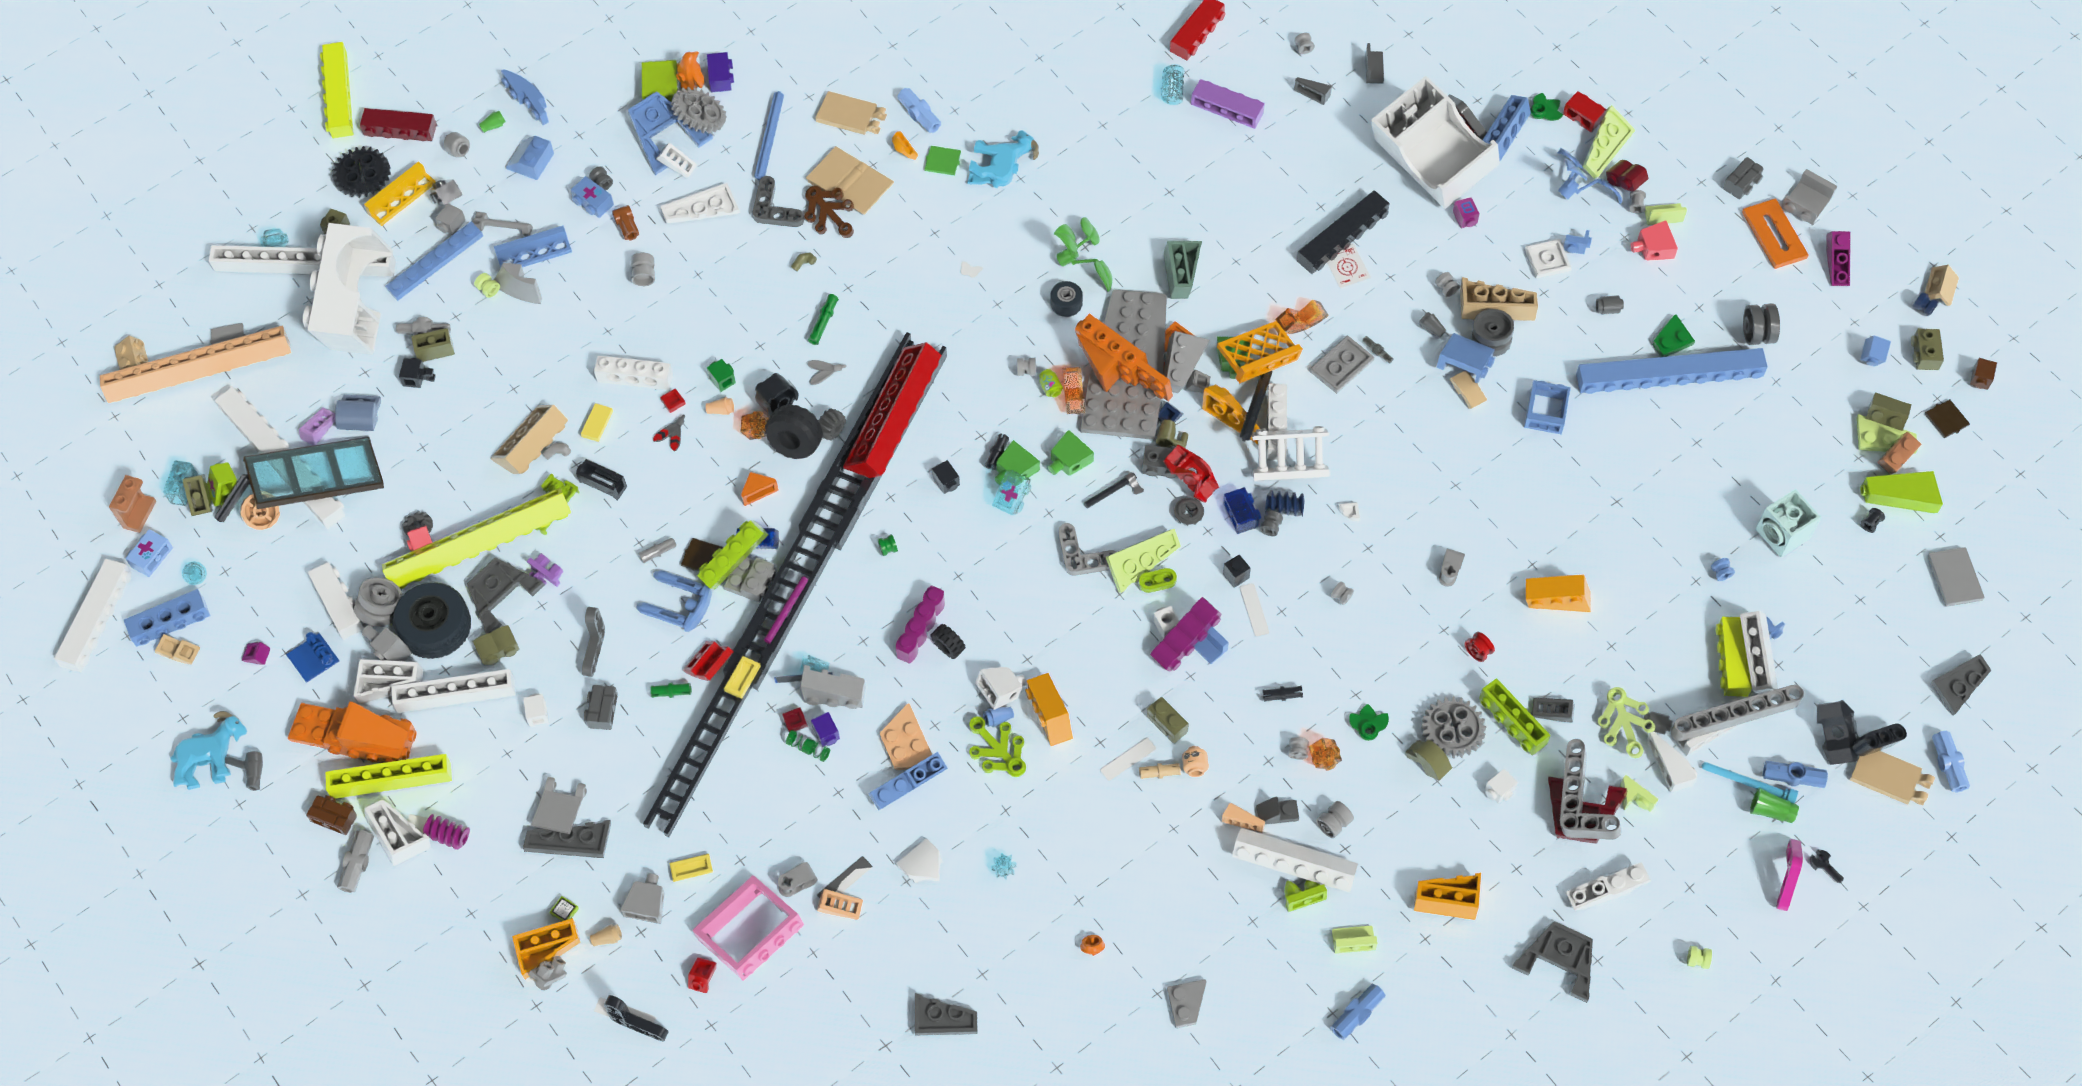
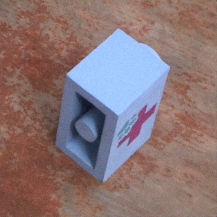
(149, 553)

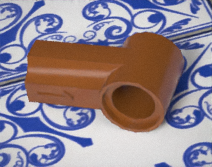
(624, 218)

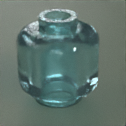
(274, 238)

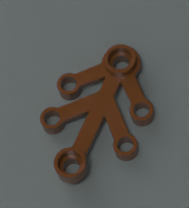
(828, 208)

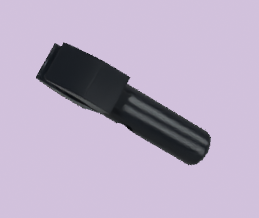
(1824, 864)

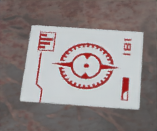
(1348, 267)

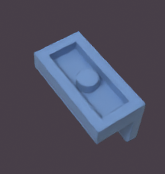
(1212, 646)

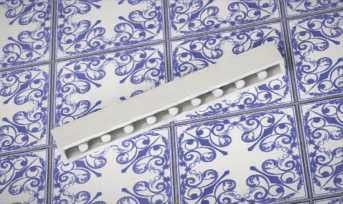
(282, 260)
(266, 440)

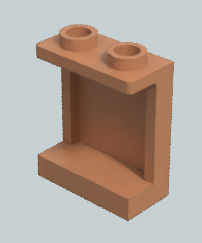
(131, 505)

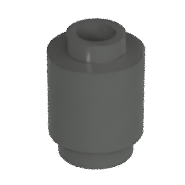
(1609, 304)
(1660, 720)

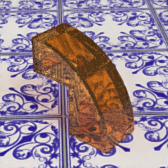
(1296, 321)
(1073, 390)

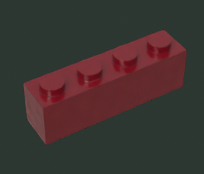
(398, 124)

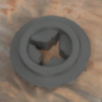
(1191, 504)
(422, 518)

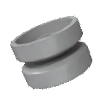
(377, 601)

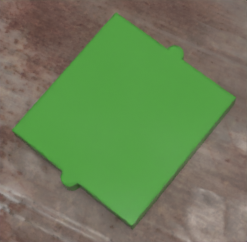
(942, 160)

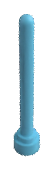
(1790, 795)

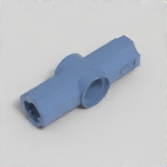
(1807, 775)
(1358, 1011)

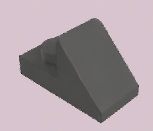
(1277, 811)

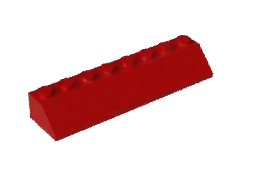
(893, 410)

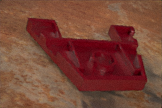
(1614, 798)

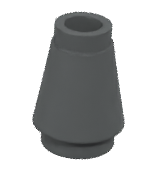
(1432, 324)

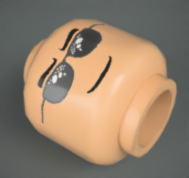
(1195, 761)

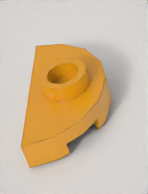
(903, 146)

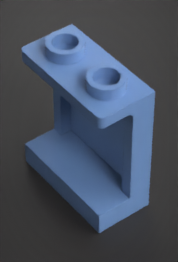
(1467, 356)

